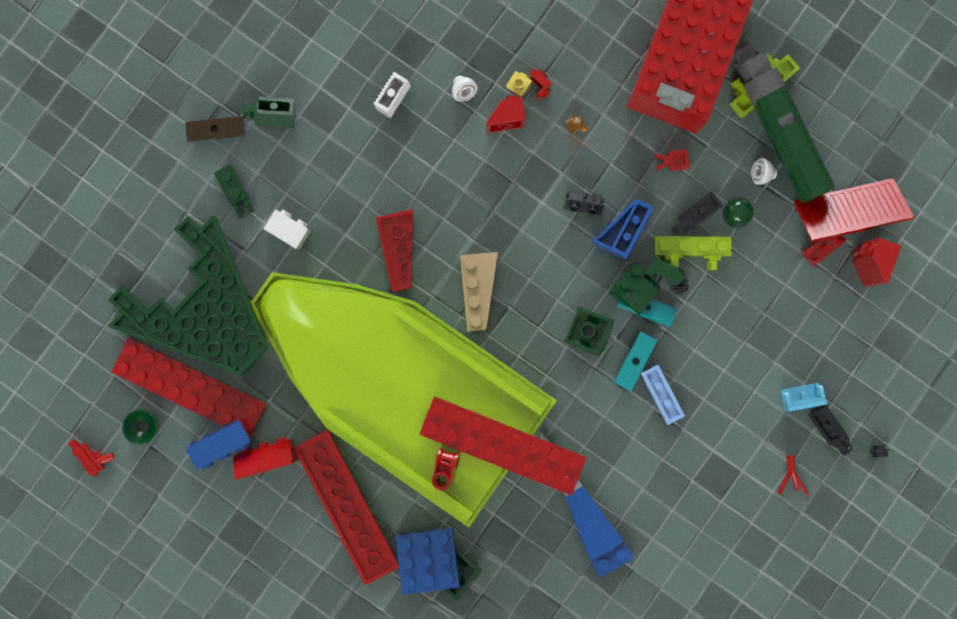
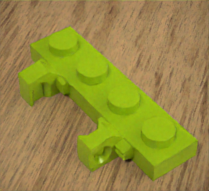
(742, 104)
(678, 246)

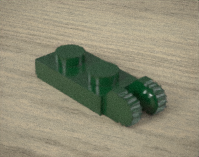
(233, 189)

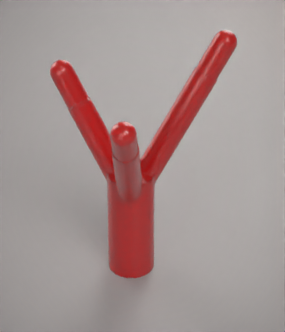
(792, 472)

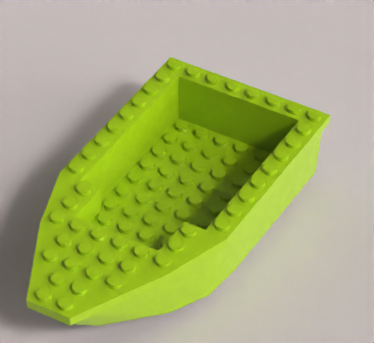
(372, 373)

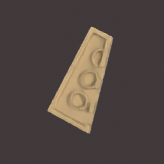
(477, 280)

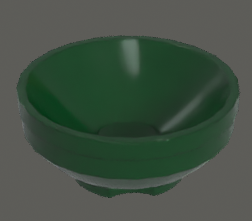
(131, 429)

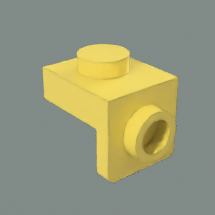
(519, 83)

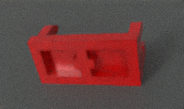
(820, 249)

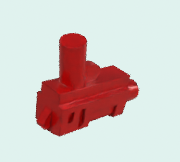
(91, 460)

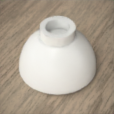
(463, 88)
(763, 171)

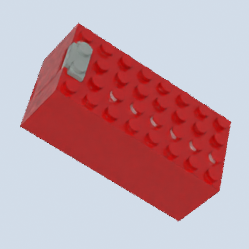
(688, 60)

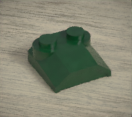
(635, 288)
(589, 331)
(468, 574)

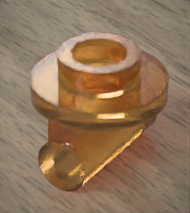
(575, 123)

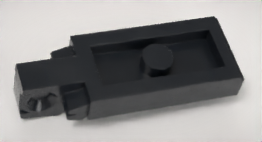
(698, 213)
(831, 429)

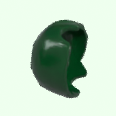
(738, 212)

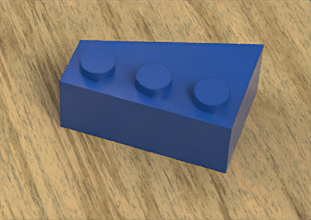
(624, 232)
(218, 445)

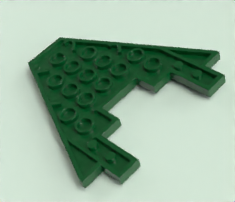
(213, 320)

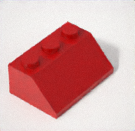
(875, 261)
(264, 458)

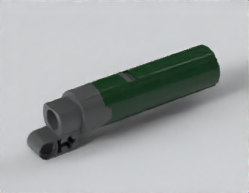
(782, 123)

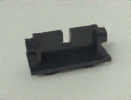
(575, 202)

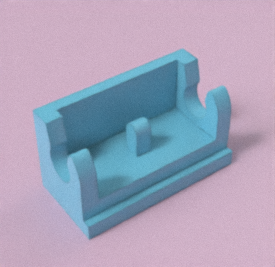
(803, 397)

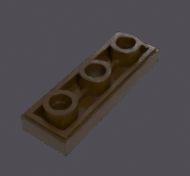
(203, 129)

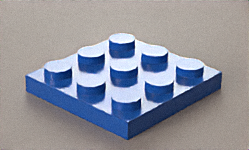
(428, 561)

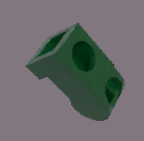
(662, 267)

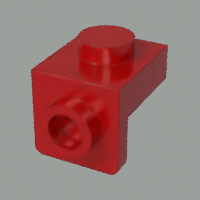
(540, 79)

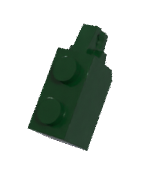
(270, 112)

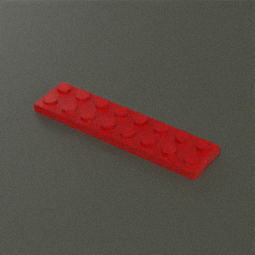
(187, 386)
(503, 445)
(346, 507)

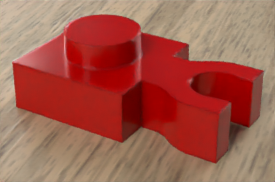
(675, 160)

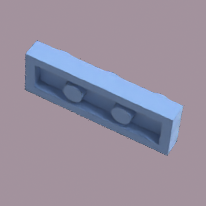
(662, 394)

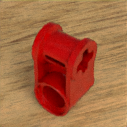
(445, 465)

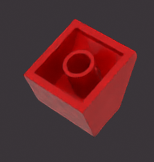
(507, 115)

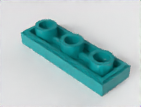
(656, 312)
(641, 350)

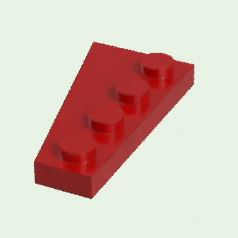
(396, 242)

